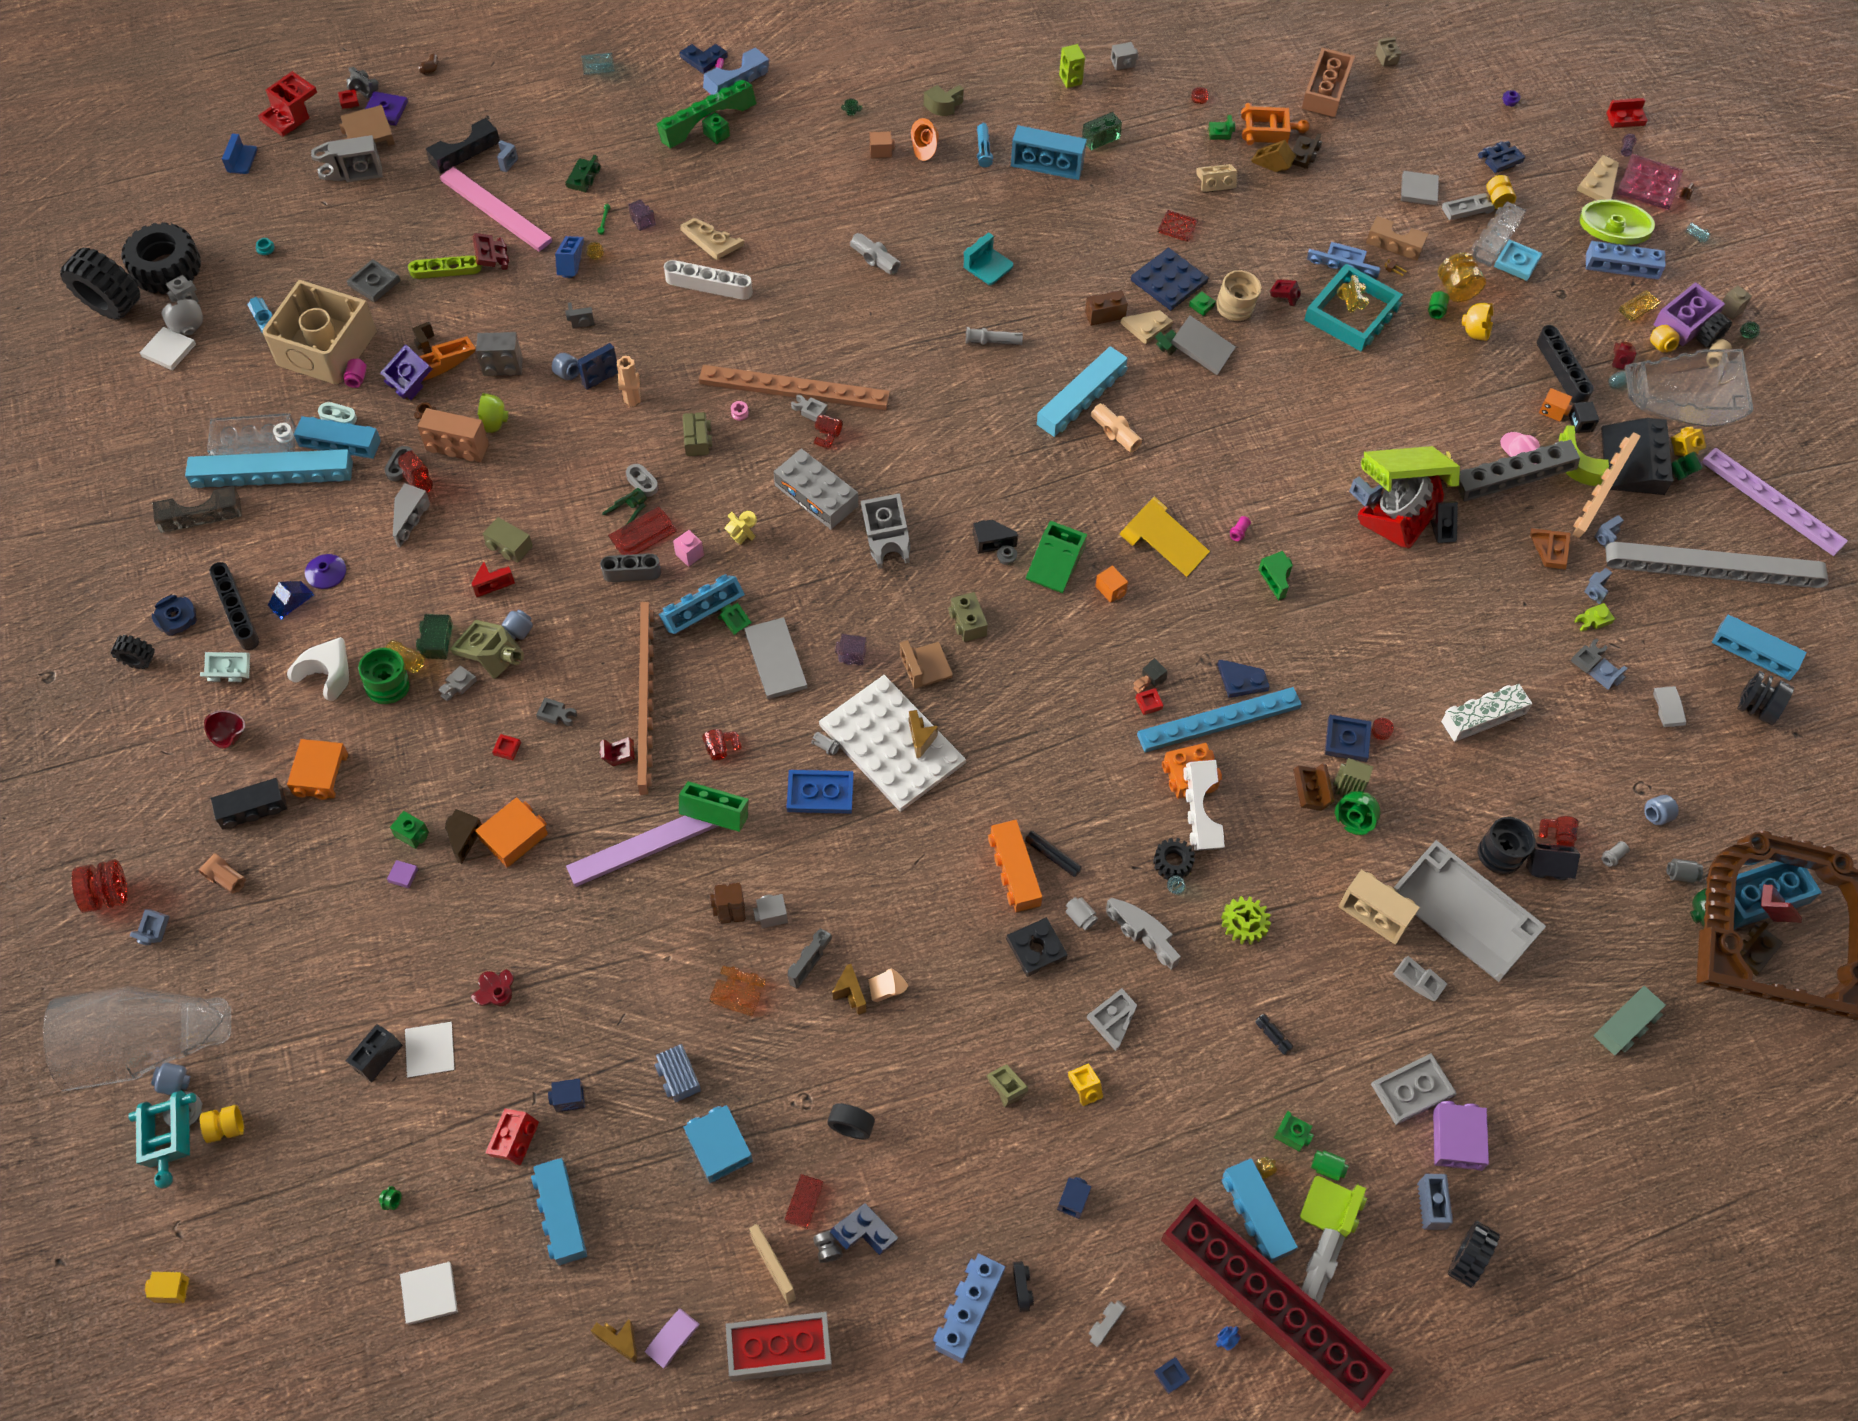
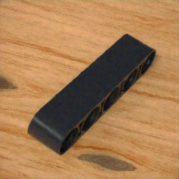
(1564, 364)
(234, 606)

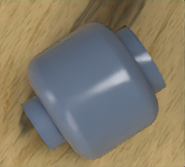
(565, 366)
(517, 624)
(1661, 810)
(170, 1078)

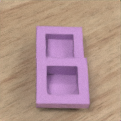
(671, 1338)

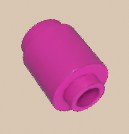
(355, 373)

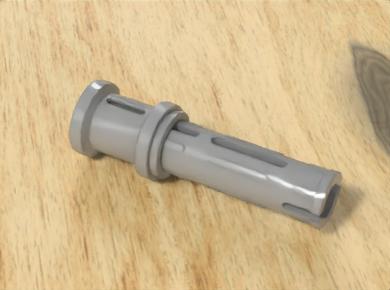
(984, 336)

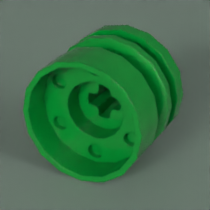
(384, 675)

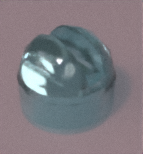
(1174, 882)

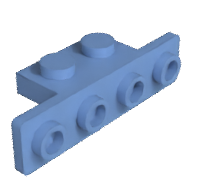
(1339, 255)

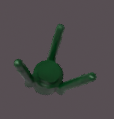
(633, 499)

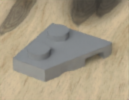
(1113, 1017)

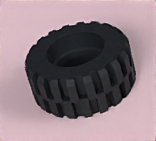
(155, 242)
(100, 283)

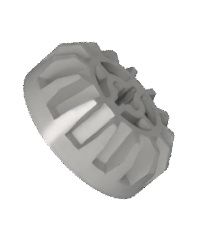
(1406, 496)

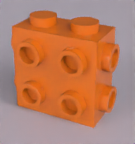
(1176, 761)

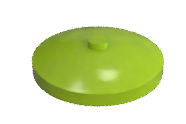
(1617, 222)

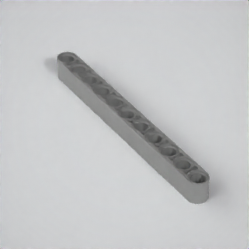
(1716, 564)

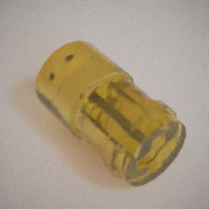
(412, 659)

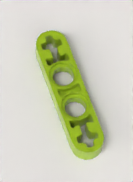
(444, 269)

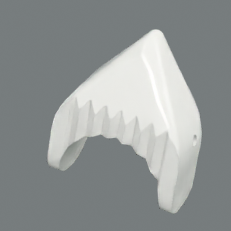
(327, 659)

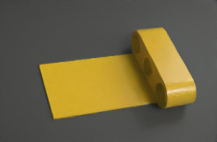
(1165, 536)

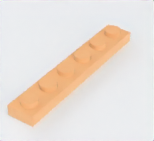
(1602, 490)

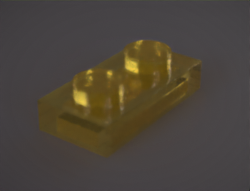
(1638, 306)

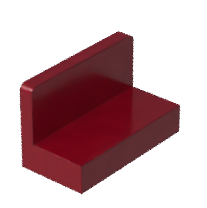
(1776, 907)

